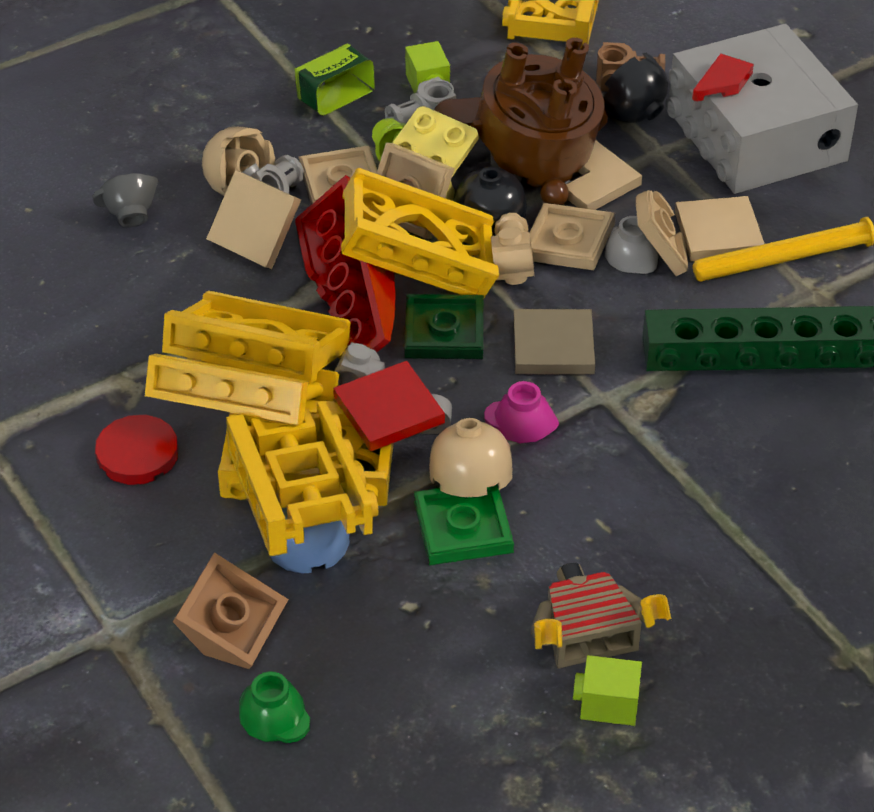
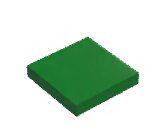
(462, 526)

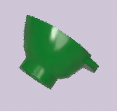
(273, 710)

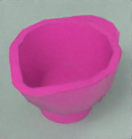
(522, 414)

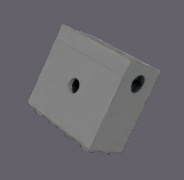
(780, 123)

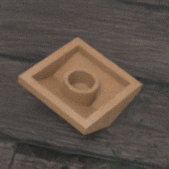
(229, 613)

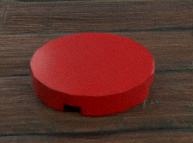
(136, 449)

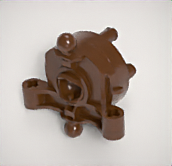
(537, 116)

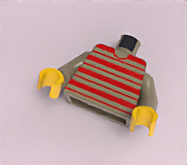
(593, 616)

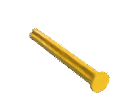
(785, 250)

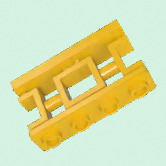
(308, 499)

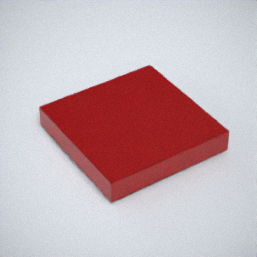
(388, 405)

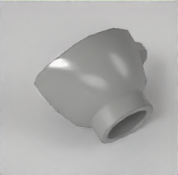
(630, 249)

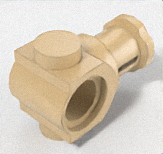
(512, 249)

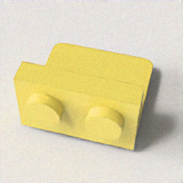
(438, 139)

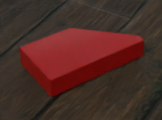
(724, 76)

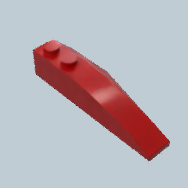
(348, 285)

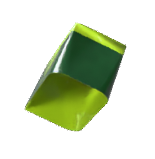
(338, 73)

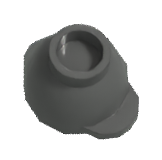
(127, 197)

